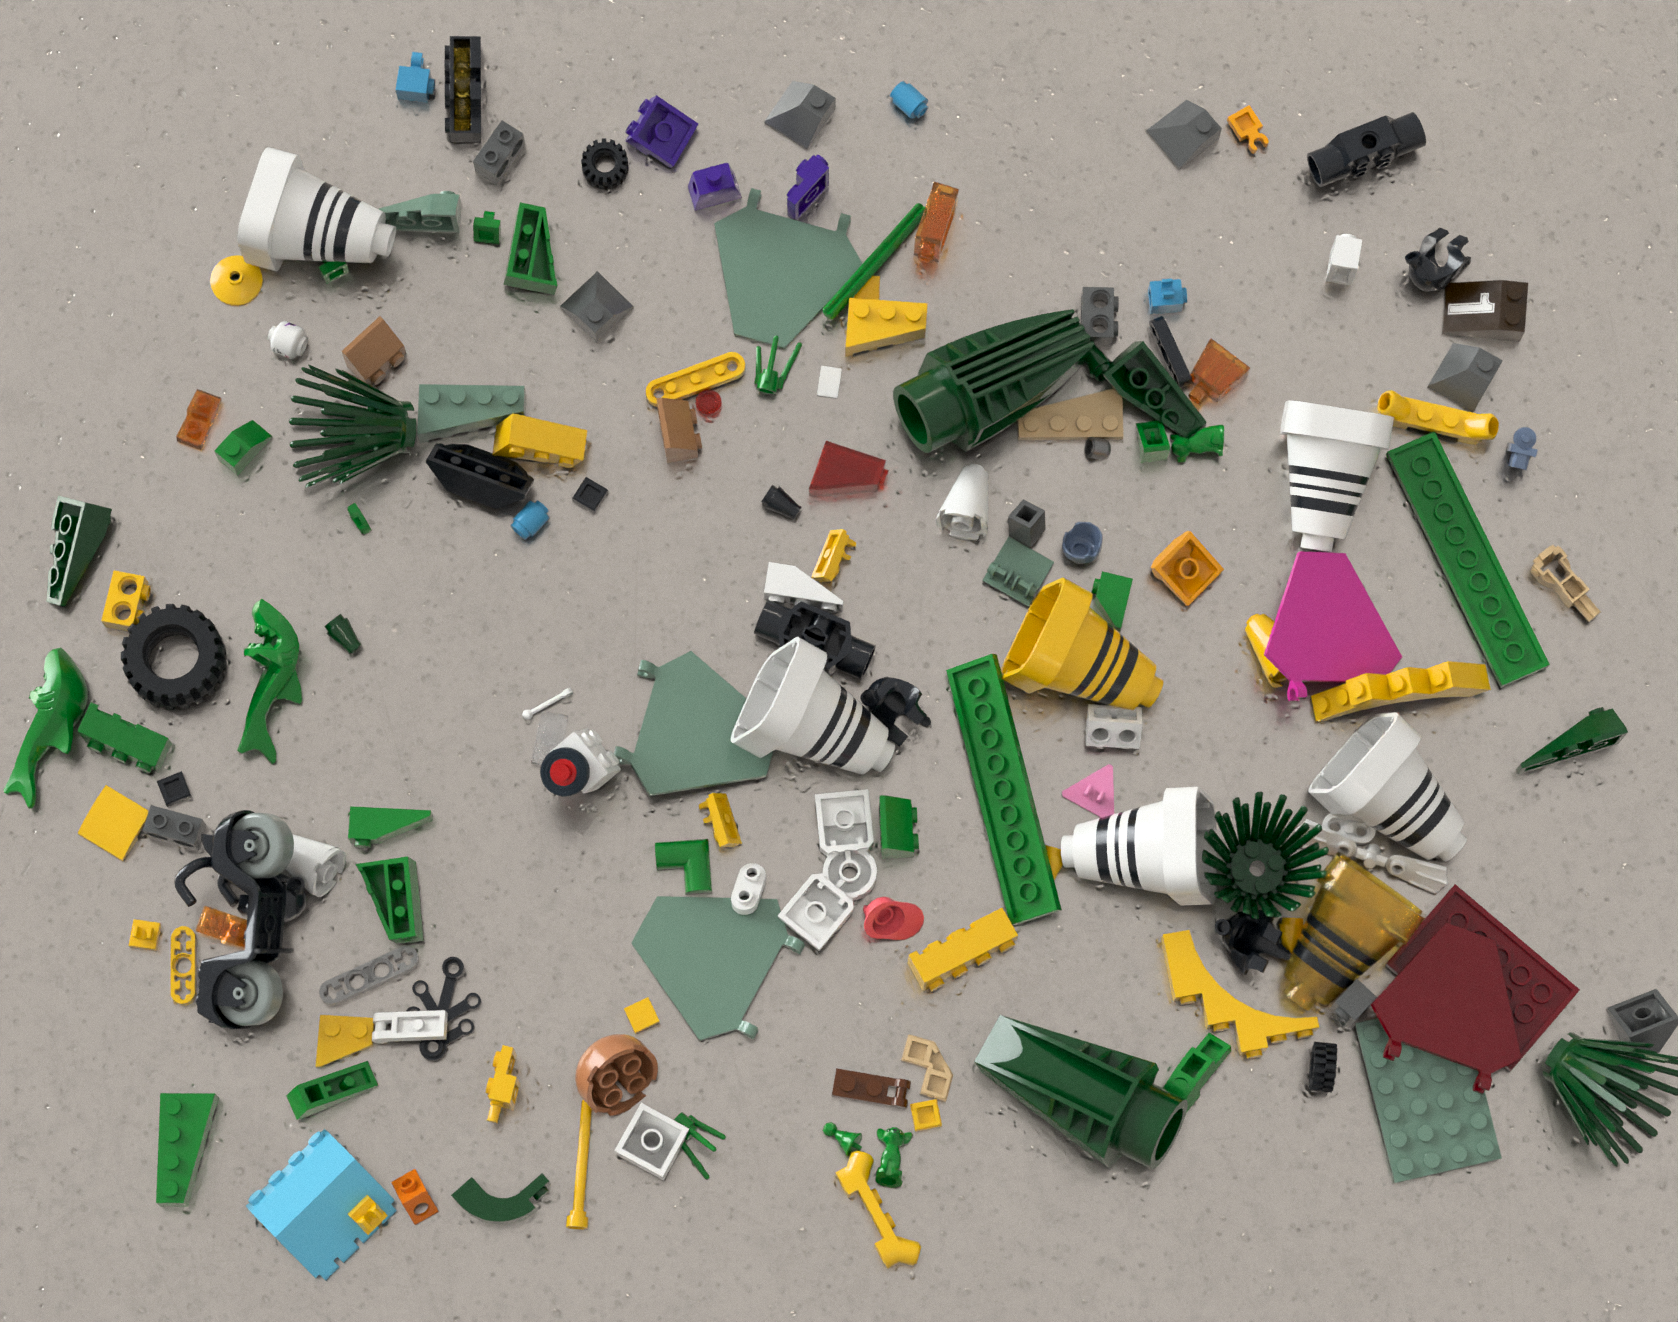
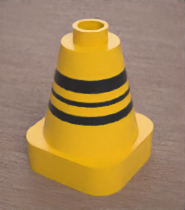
(1078, 652)

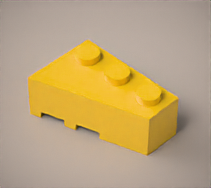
(883, 323)
(539, 441)

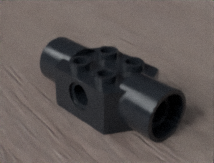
(1365, 148)
(819, 629)

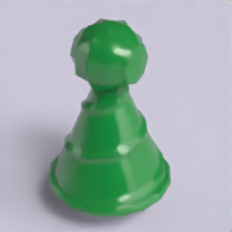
(848, 1140)

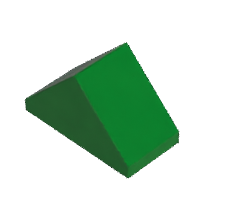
(1152, 441)

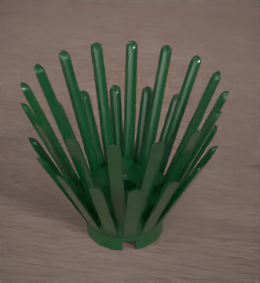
(378, 428)
(1267, 850)
(1595, 1066)

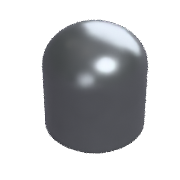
(1100, 448)

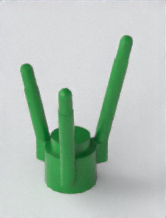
(768, 381)
(691, 1123)

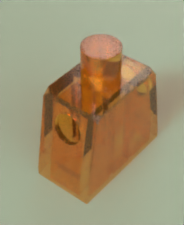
(1216, 373)

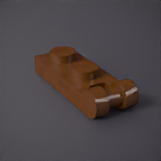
(870, 1088)

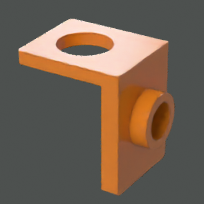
(413, 1192)

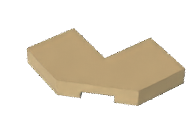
(927, 1055)

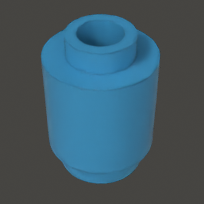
(909, 100)
(530, 519)

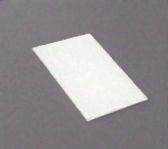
(829, 381)

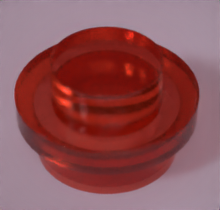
(708, 402)

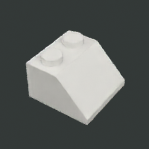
(651, 1141)

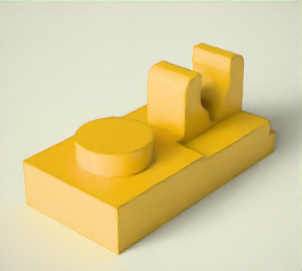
(831, 555)
(722, 819)

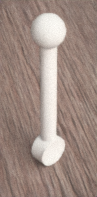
(528, 714)

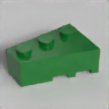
(530, 252)
(124, 739)
(395, 896)

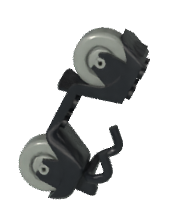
(249, 853)

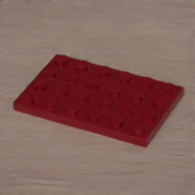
(1533, 986)

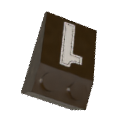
(1486, 309)

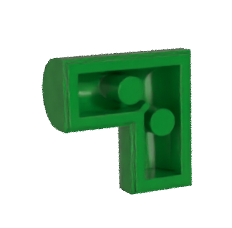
(690, 855)

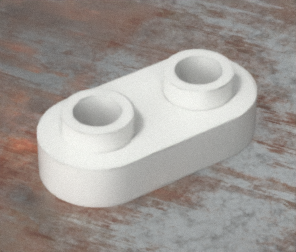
(1348, 825)
(748, 887)

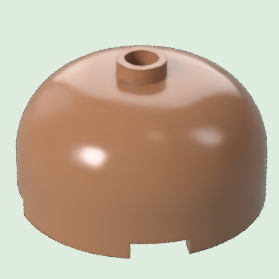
(613, 1060)

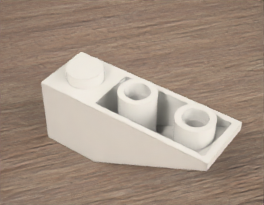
(792, 585)

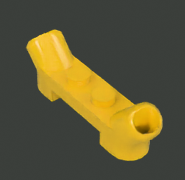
(1444, 420)
(854, 1180)

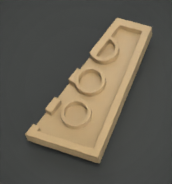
(1076, 419)

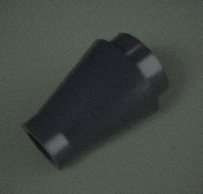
(780, 502)

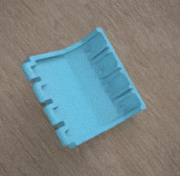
(311, 1202)

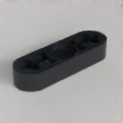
(1170, 352)

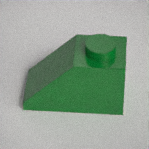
(242, 446)
(1112, 597)

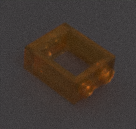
(936, 222)

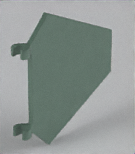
(780, 270)
(690, 731)
(712, 957)

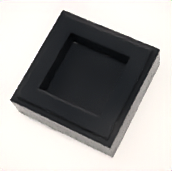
(590, 495)
(174, 789)

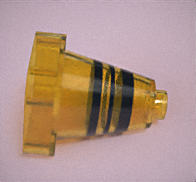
(1346, 932)

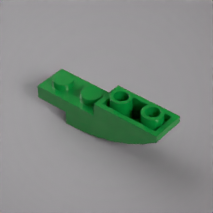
(1197, 1068)

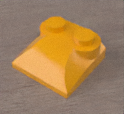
(1186, 567)

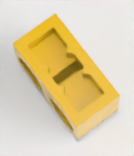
(118, 601)

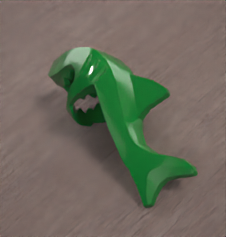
(278, 679)
(59, 709)

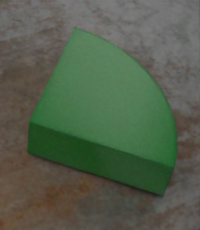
(358, 518)

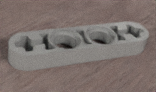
(367, 971)

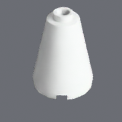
(966, 505)
(316, 864)

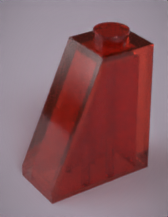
(846, 472)

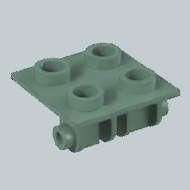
(1018, 571)

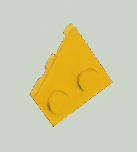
(342, 1037)

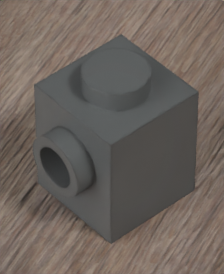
(1026, 523)

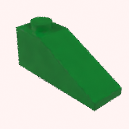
(378, 825)
(331, 1089)

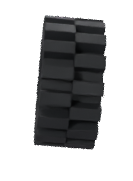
(604, 149)
(1323, 1067)

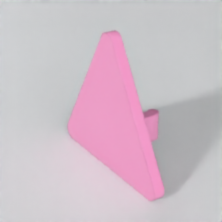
(1094, 792)

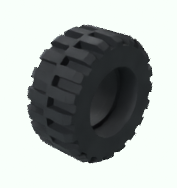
(149, 633)

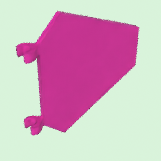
(1327, 626)

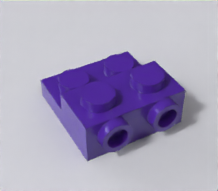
(660, 130)
(811, 181)

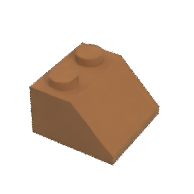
(374, 352)
(677, 429)

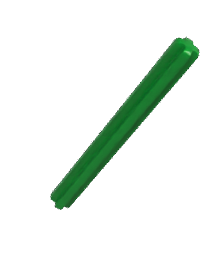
(874, 262)

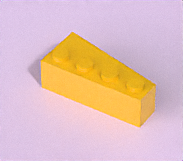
(962, 950)

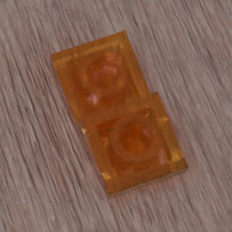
(199, 419)
(222, 926)

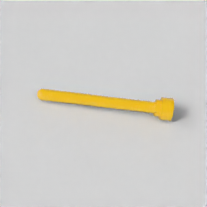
(577, 1217)

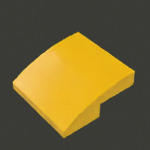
(113, 823)

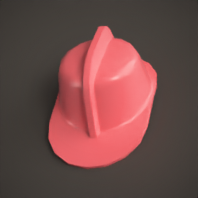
(892, 919)

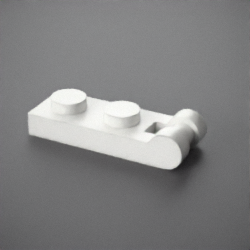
(410, 1026)

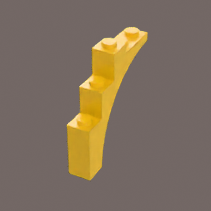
(1404, 685)
(1220, 1009)

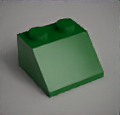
(896, 827)

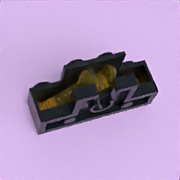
(463, 88)

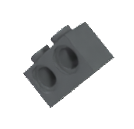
(499, 152)
(1104, 316)
(174, 827)
(1351, 1004)

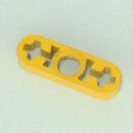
(192, 973)

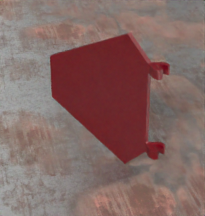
(1452, 1005)

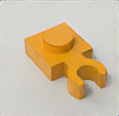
(1246, 125)

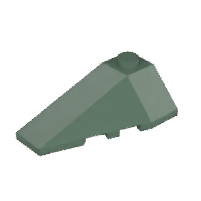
(426, 213)

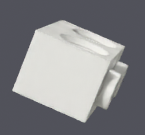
(1344, 259)
(1113, 726)

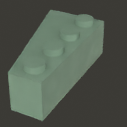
(464, 408)

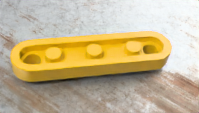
(697, 378)

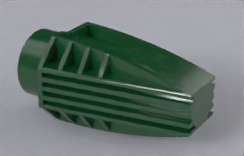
(990, 379)
(1085, 1091)

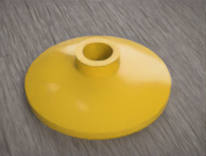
(239, 291)

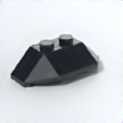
(479, 474)

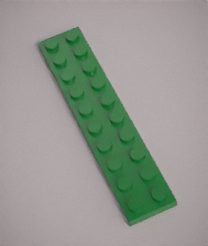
(1467, 559)
(1003, 790)

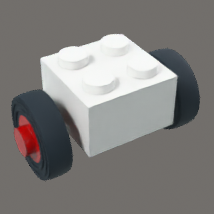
(578, 764)

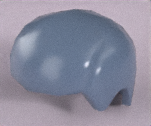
(1082, 543)

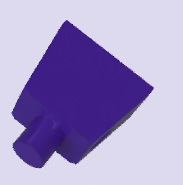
(713, 186)

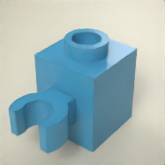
(414, 81)
(1166, 296)

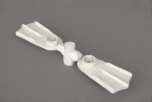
(1416, 872)

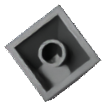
(801, 112)
(1185, 132)
(596, 306)
(1465, 375)
(1644, 1020)

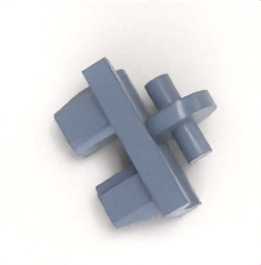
(1522, 449)

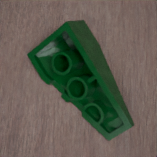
(1147, 384)
(77, 537)
(1592, 733)

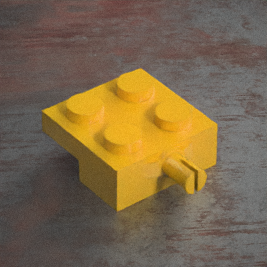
(503, 1087)

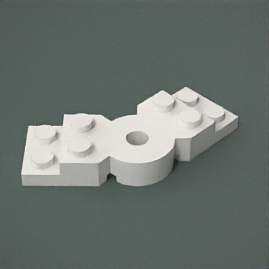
(828, 897)

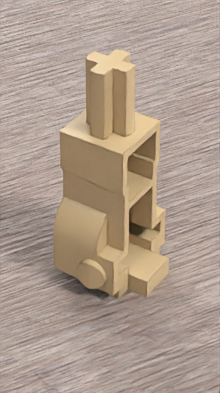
(1571, 589)

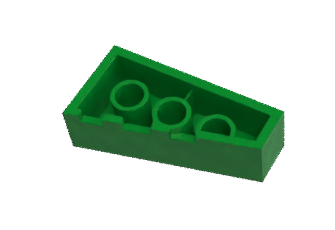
(181, 1144)

